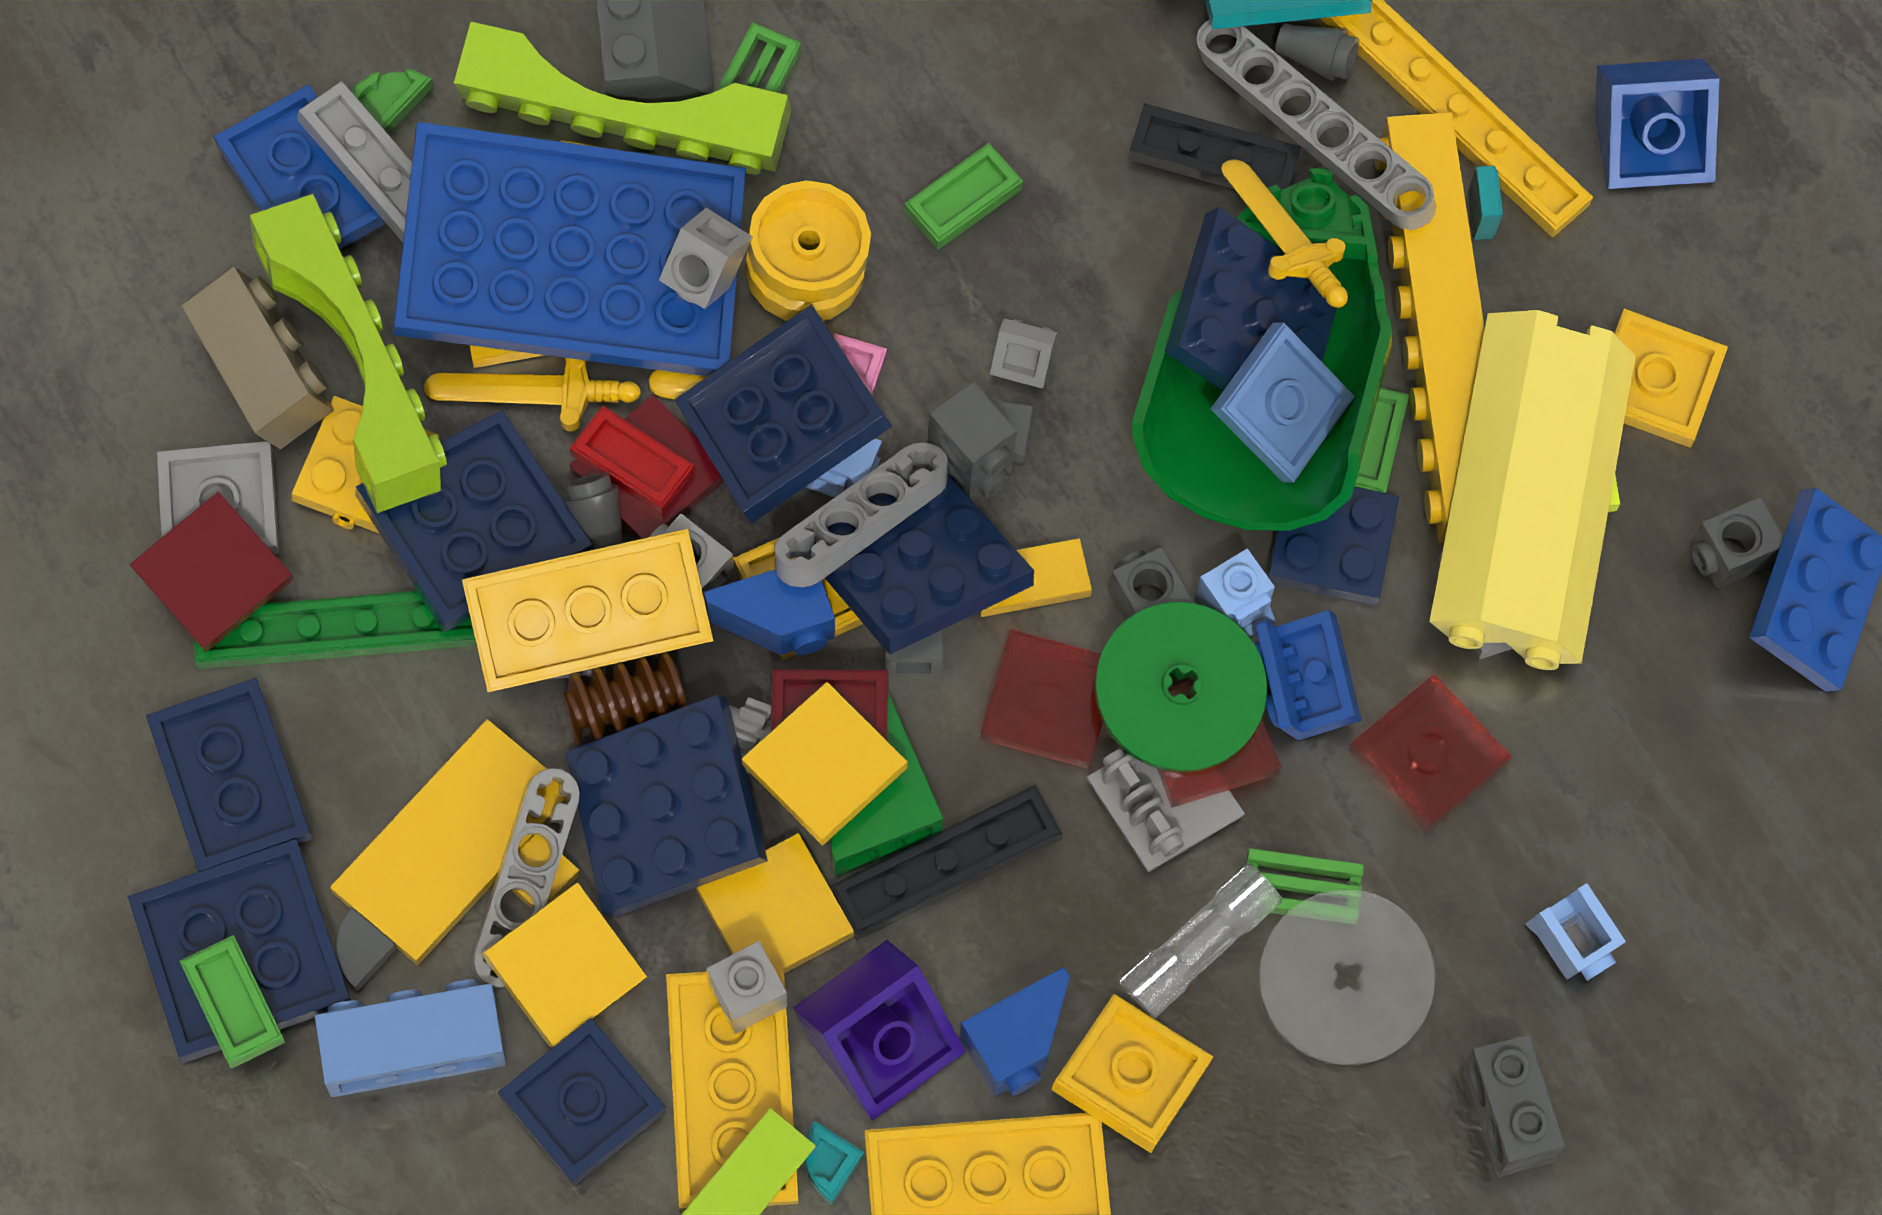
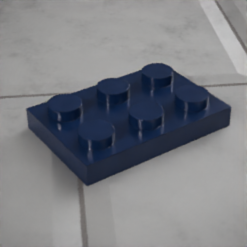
(228, 774)

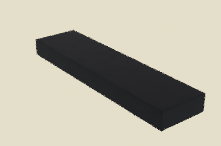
(946, 862)

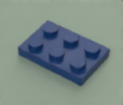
(283, 163)
(1819, 590)

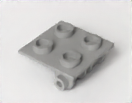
(1144, 814)

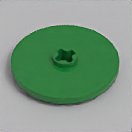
(1176, 730)

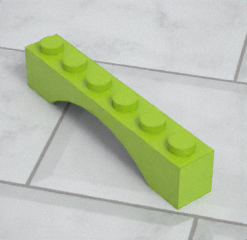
(729, 124)
(305, 263)

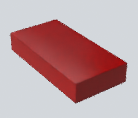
(632, 460)

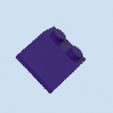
(880, 1028)

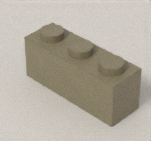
(259, 356)

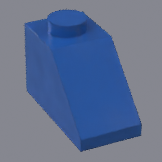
(773, 613)
(1016, 1034)

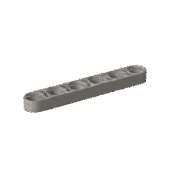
(1319, 117)

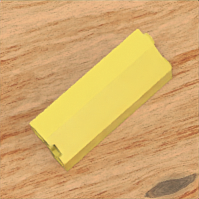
(1533, 488)

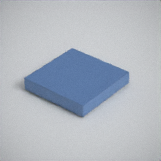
(1282, 402)

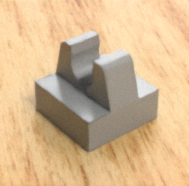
(1023, 353)

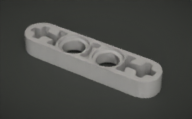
(855, 508)
(517, 875)

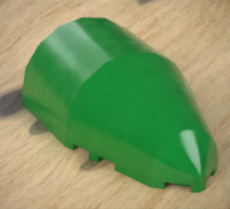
(1203, 460)

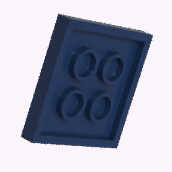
(1234, 301)
(782, 413)
(487, 518)
(929, 570)
(666, 806)
(276, 922)

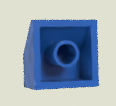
(1657, 122)

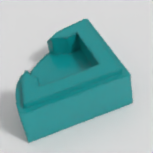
(830, 1162)

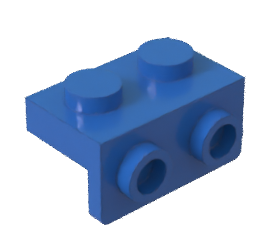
(1307, 675)

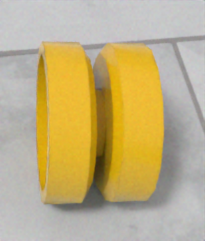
(807, 250)

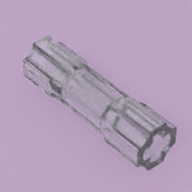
(1230, 914)

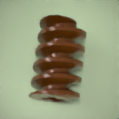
(623, 696)

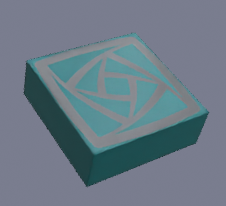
(1485, 202)

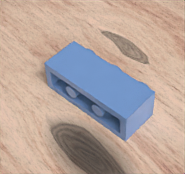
(410, 1038)

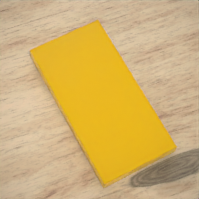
(587, 610)
(445, 844)
(722, 1082)
(990, 1167)

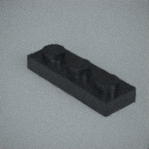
(1202, 146)

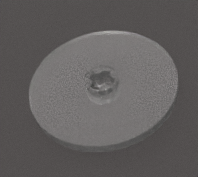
(1393, 979)

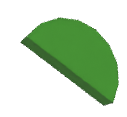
(392, 95)

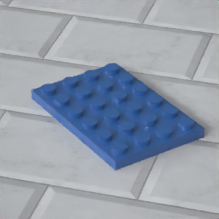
(559, 250)

